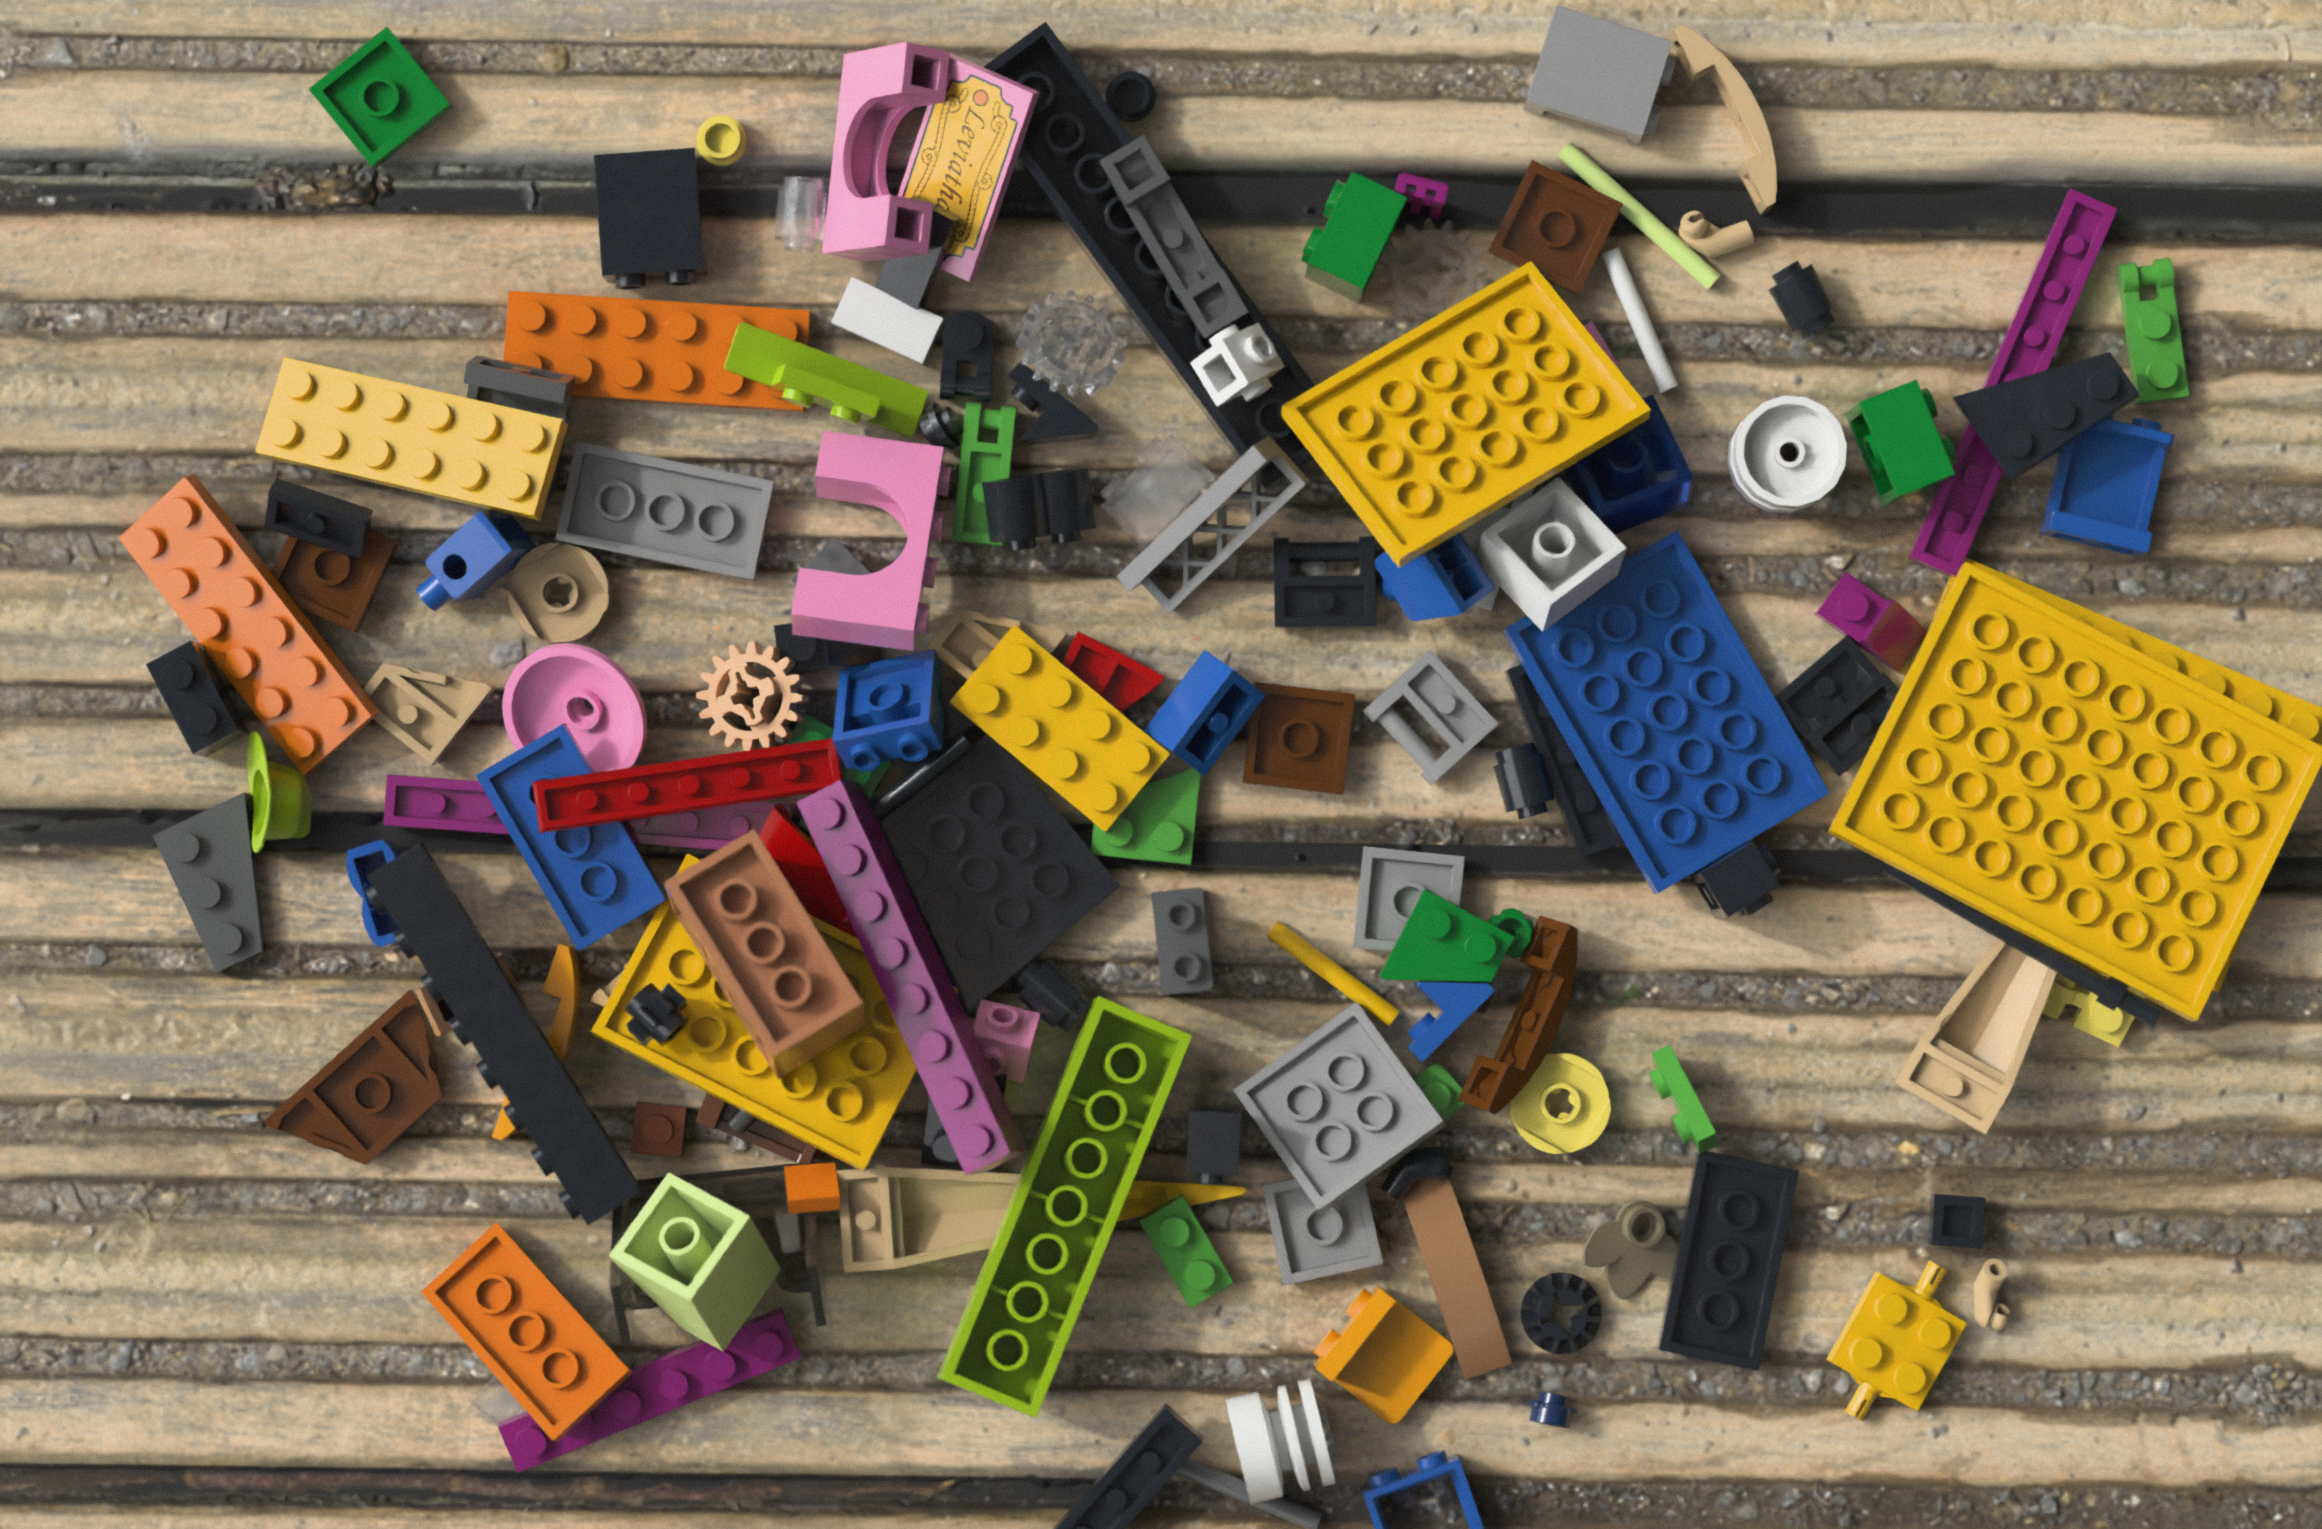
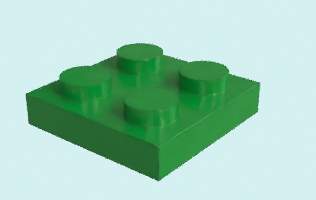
(380, 98)

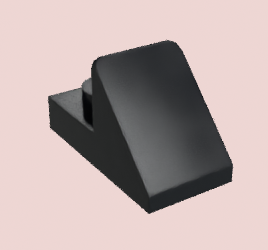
(1060, 418)
(821, 654)

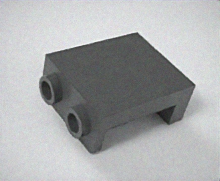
(523, 389)
(1182, 941)

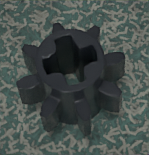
(656, 1014)

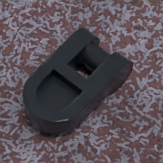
(967, 339)

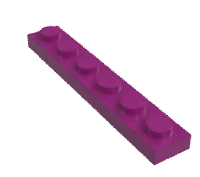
(662, 1387)

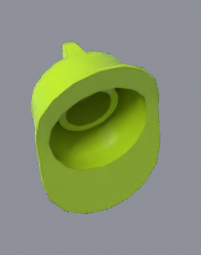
(278, 798)

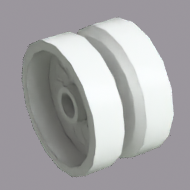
(1756, 459)

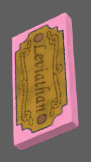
(969, 155)

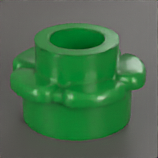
(1522, 928)

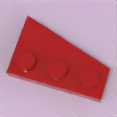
(804, 869)

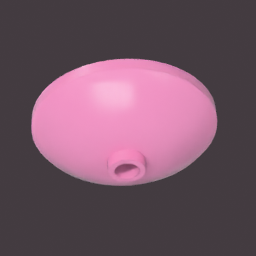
(550, 692)

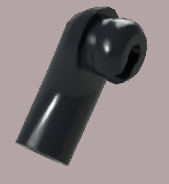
(1415, 1166)

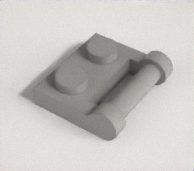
(1443, 705)

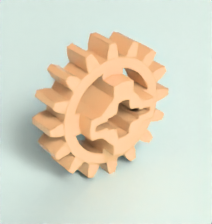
(733, 704)

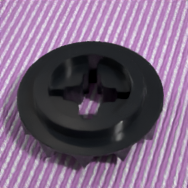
(1539, 1302)

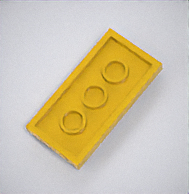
(1059, 728)

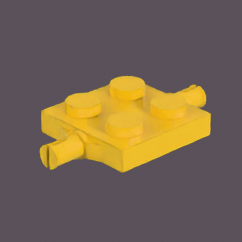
(1896, 1341)

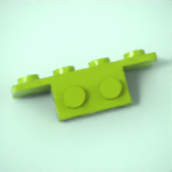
(826, 380)

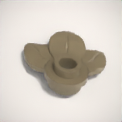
(1631, 1255)

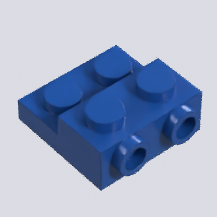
(889, 711)

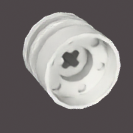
(1281, 1441)

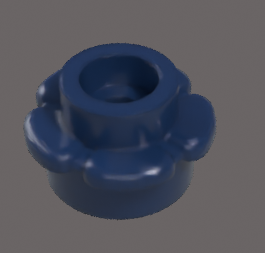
(1551, 1410)

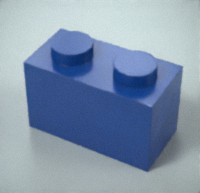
(1204, 712)

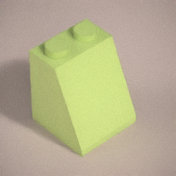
(697, 1260)

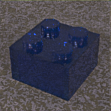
(1635, 475)

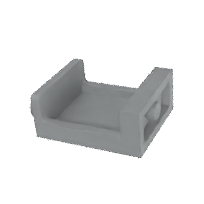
(1600, 74)

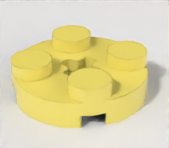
(1566, 1131)

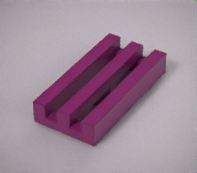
(1419, 197)

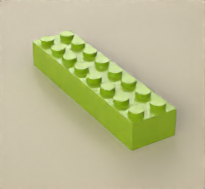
(1064, 1207)

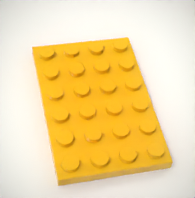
(1465, 413)
(831, 1102)

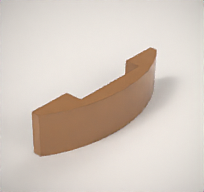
(1456, 1277)

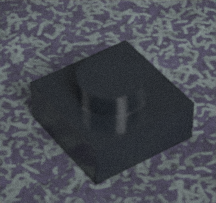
(1956, 1221)

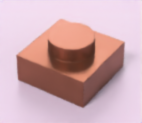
(659, 1129)

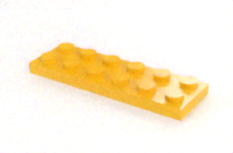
(412, 438)

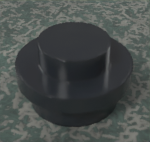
(1131, 96)
(941, 426)

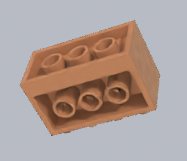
(765, 953)

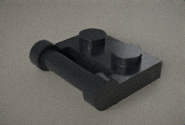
(1324, 599)

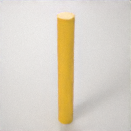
(1333, 973)

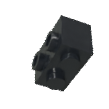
(1738, 881)

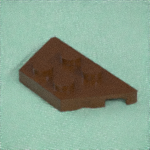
(369, 1088)

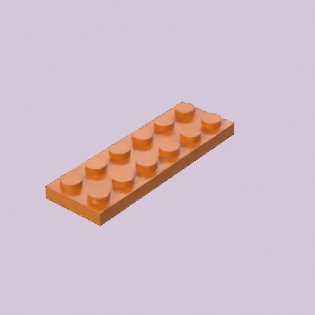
(645, 347)
(249, 624)

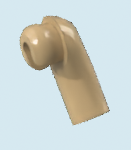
(1710, 239)
(1985, 1293)

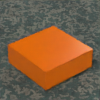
(812, 1188)

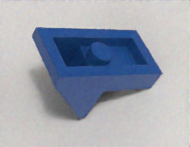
(1456, 1004)

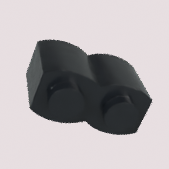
(1039, 506)

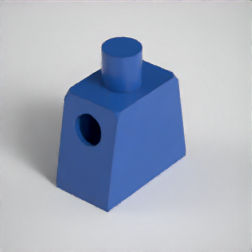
(490, 547)
(1435, 583)

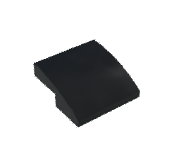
(1838, 704)

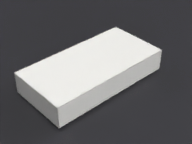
(887, 321)

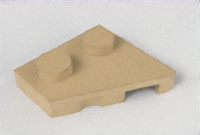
(973, 635)
(424, 707)

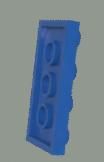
(587, 873)

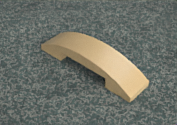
(1703, 58)

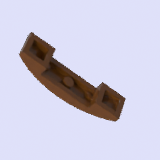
(1534, 1022)

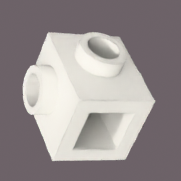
(1238, 364)

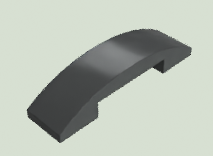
(1172, 237)

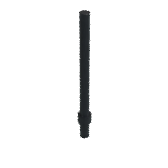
(2110, 991)

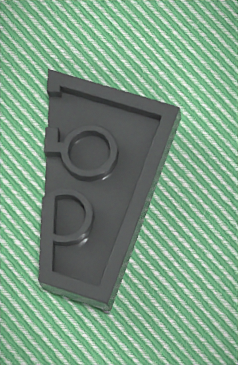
(217, 880)

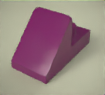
(1871, 621)

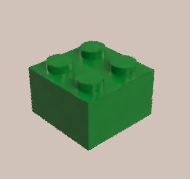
(1355, 236)
(1901, 442)

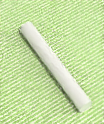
(1639, 320)

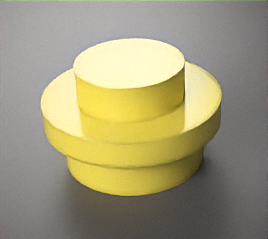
(721, 140)

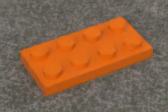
(526, 1332)

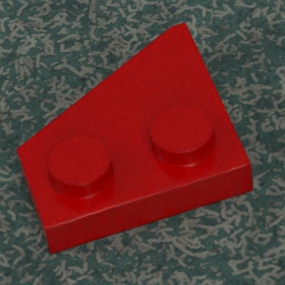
(1110, 673)

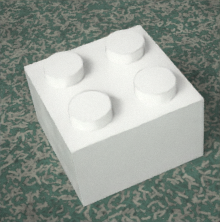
(1550, 553)

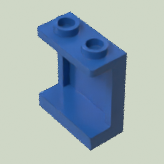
(2108, 486)

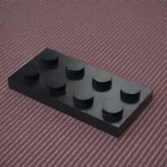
(1728, 1260)

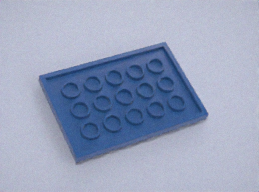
(1668, 715)

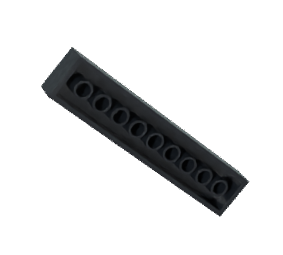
(1062, 158)

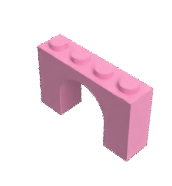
(874, 97)
(886, 604)

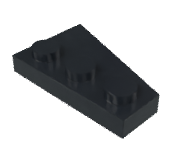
(2045, 411)

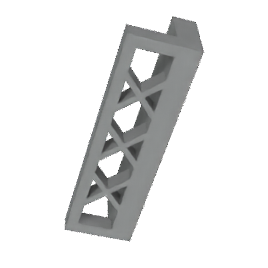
(1197, 516)

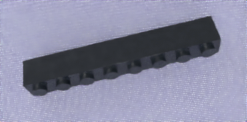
(503, 1033)

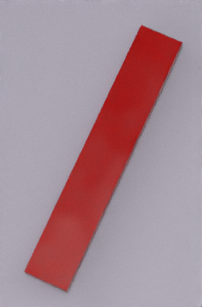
(686, 785)

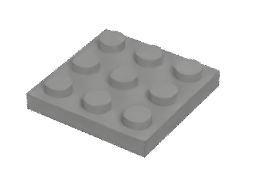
(1339, 1108)

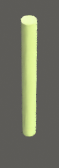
(1639, 216)

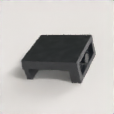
(650, 217)

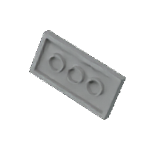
(665, 511)

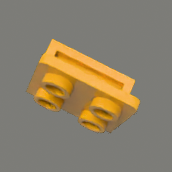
(1383, 1354)

